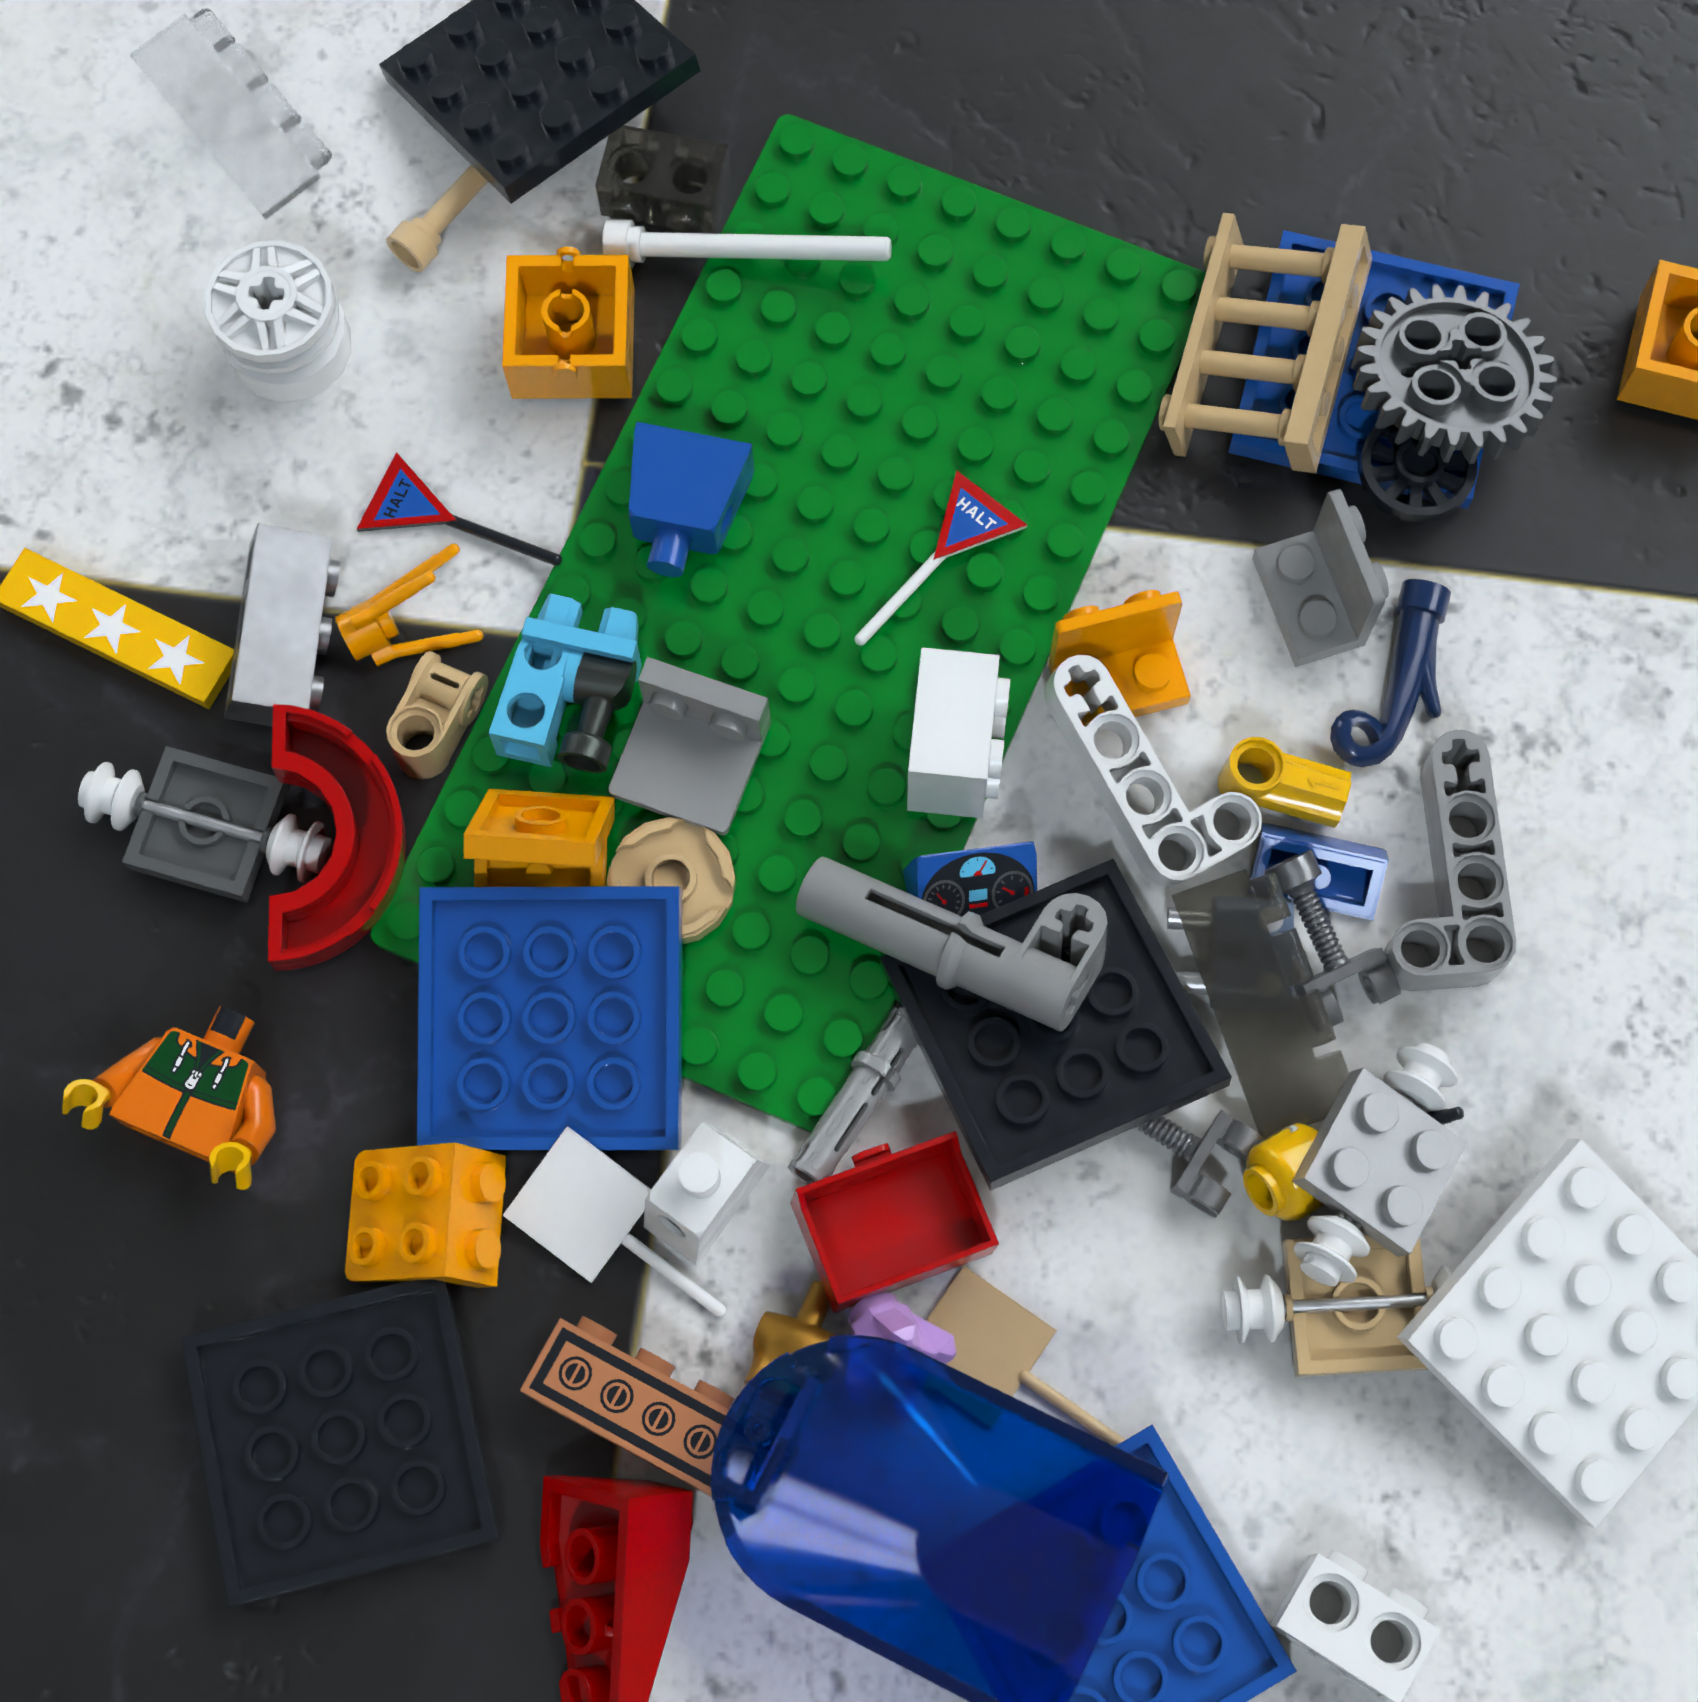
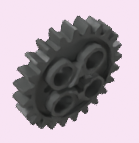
(1453, 373)

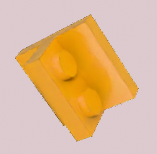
(539, 839)

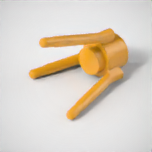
(370, 624)

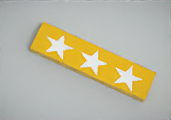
(116, 628)

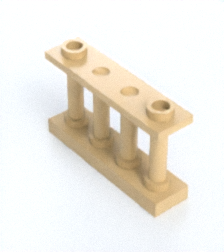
(1312, 375)

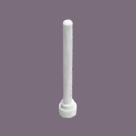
(625, 238)

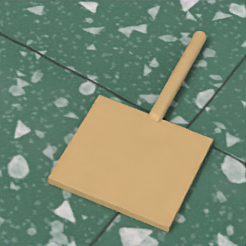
(1001, 1343)

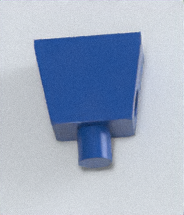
(685, 492)

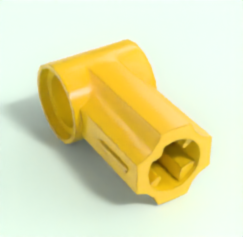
(1290, 784)

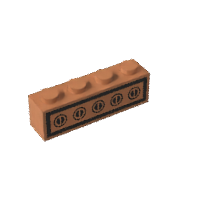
(630, 1400)

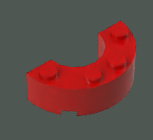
(368, 845)

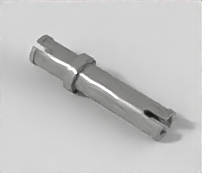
(872, 1076)

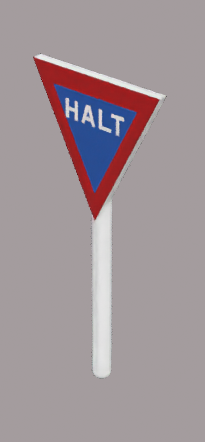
(969, 521)

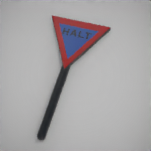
(407, 502)

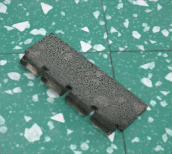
(1251, 996)

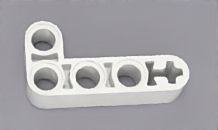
(1141, 766)

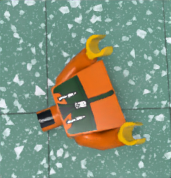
(189, 1096)

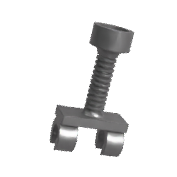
(1375, 974)
(1193, 1187)

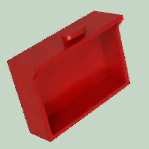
(893, 1220)

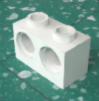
(1347, 1641)

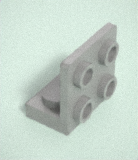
(1324, 584)
(691, 747)

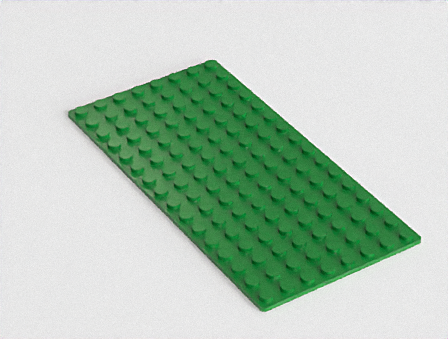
(863, 387)

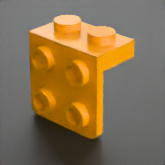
(426, 1215)

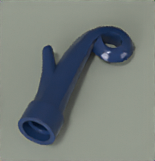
(1413, 672)

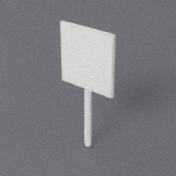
(584, 1208)

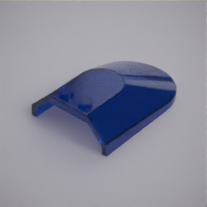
(930, 1516)

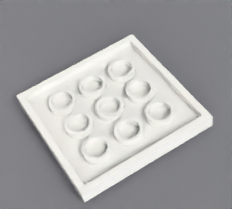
(1571, 1332)

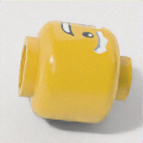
(1271, 1171)

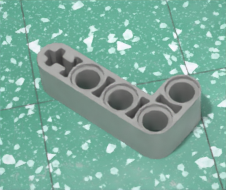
(1456, 858)

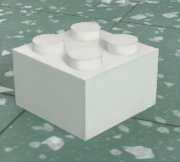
(951, 742)

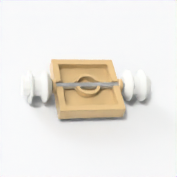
(1343, 1325)

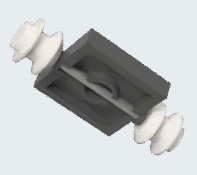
(204, 823)

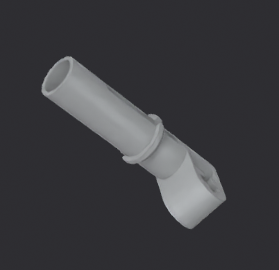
(960, 948)

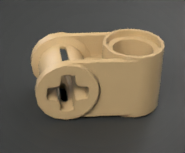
(439, 704)

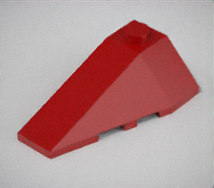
(618, 1579)

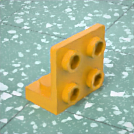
(1133, 646)

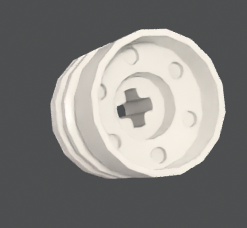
(278, 320)

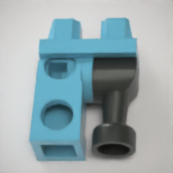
(569, 665)

